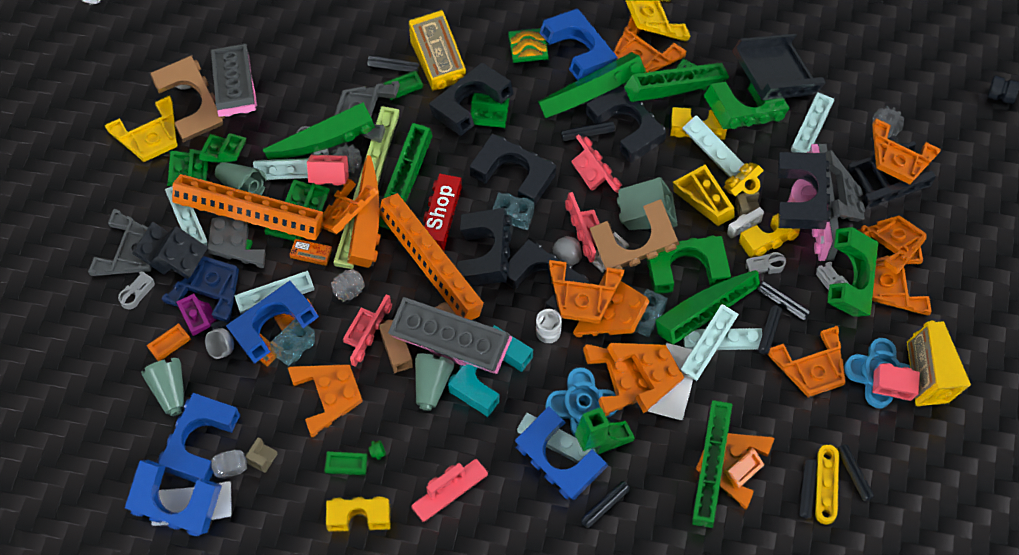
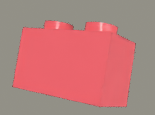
(327, 169)
(896, 381)

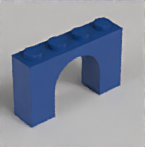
(575, 26)
(282, 301)
(197, 412)
(534, 443)
(145, 500)

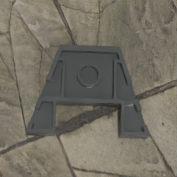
(369, 96)
(850, 201)
(229, 241)
(124, 259)

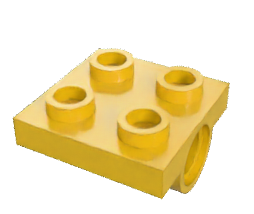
(748, 172)

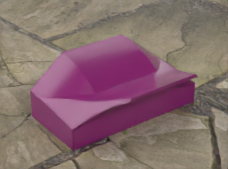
(196, 314)

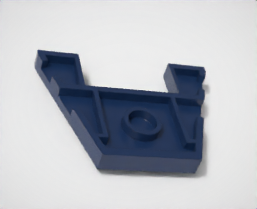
(209, 279)

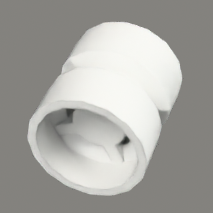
(548, 326)

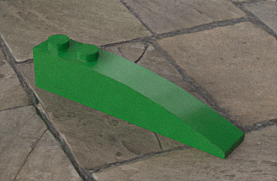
(673, 81)
(593, 85)
(326, 134)
(408, 164)
(703, 306)
(712, 464)

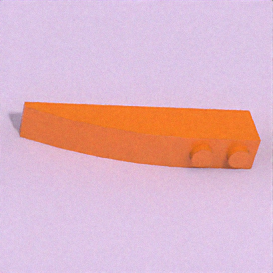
(366, 223)

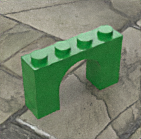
(734, 114)
(707, 250)
(863, 254)

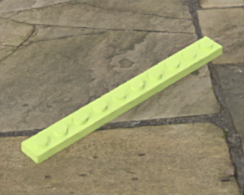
(378, 153)

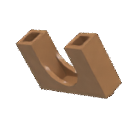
(187, 73)
(661, 239)
(397, 349)

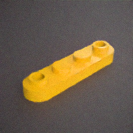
(827, 484)

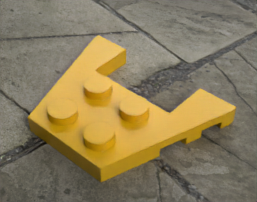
(651, 17)
(151, 138)

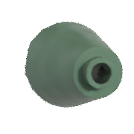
(241, 177)
(431, 379)
(166, 384)

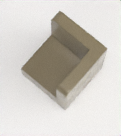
(746, 203)
(260, 456)

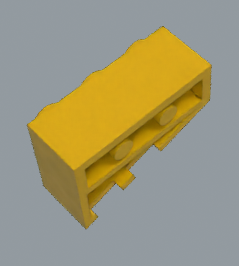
(705, 195)

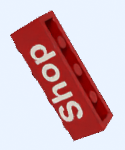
(442, 207)

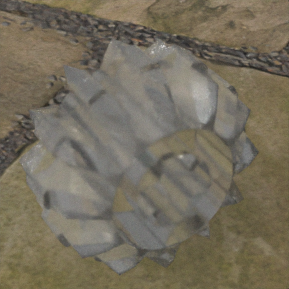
(890, 117)
(353, 154)
(347, 285)
(228, 464)

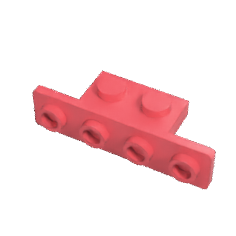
(592, 168)
(583, 222)
(363, 328)
(448, 487)

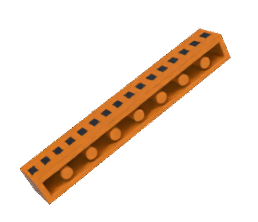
(247, 207)
(430, 257)

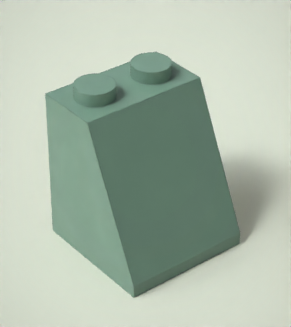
(634, 197)

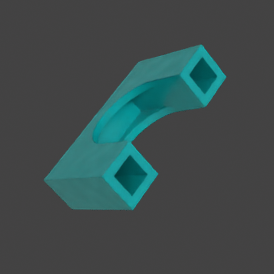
(476, 394)

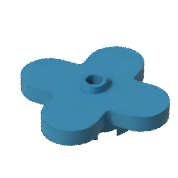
(862, 367)
(579, 390)

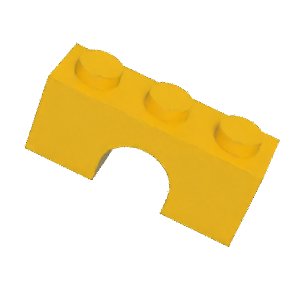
(682, 116)
(757, 242)
(341, 511)

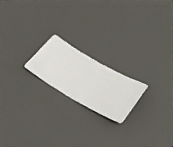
(675, 402)
(178, 499)

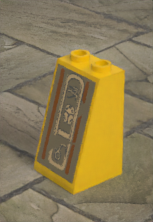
(436, 50)
(939, 365)

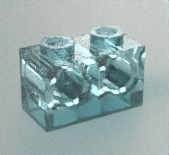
(514, 206)
(651, 313)
(289, 339)

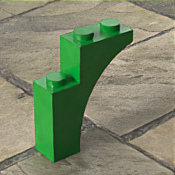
(597, 433)

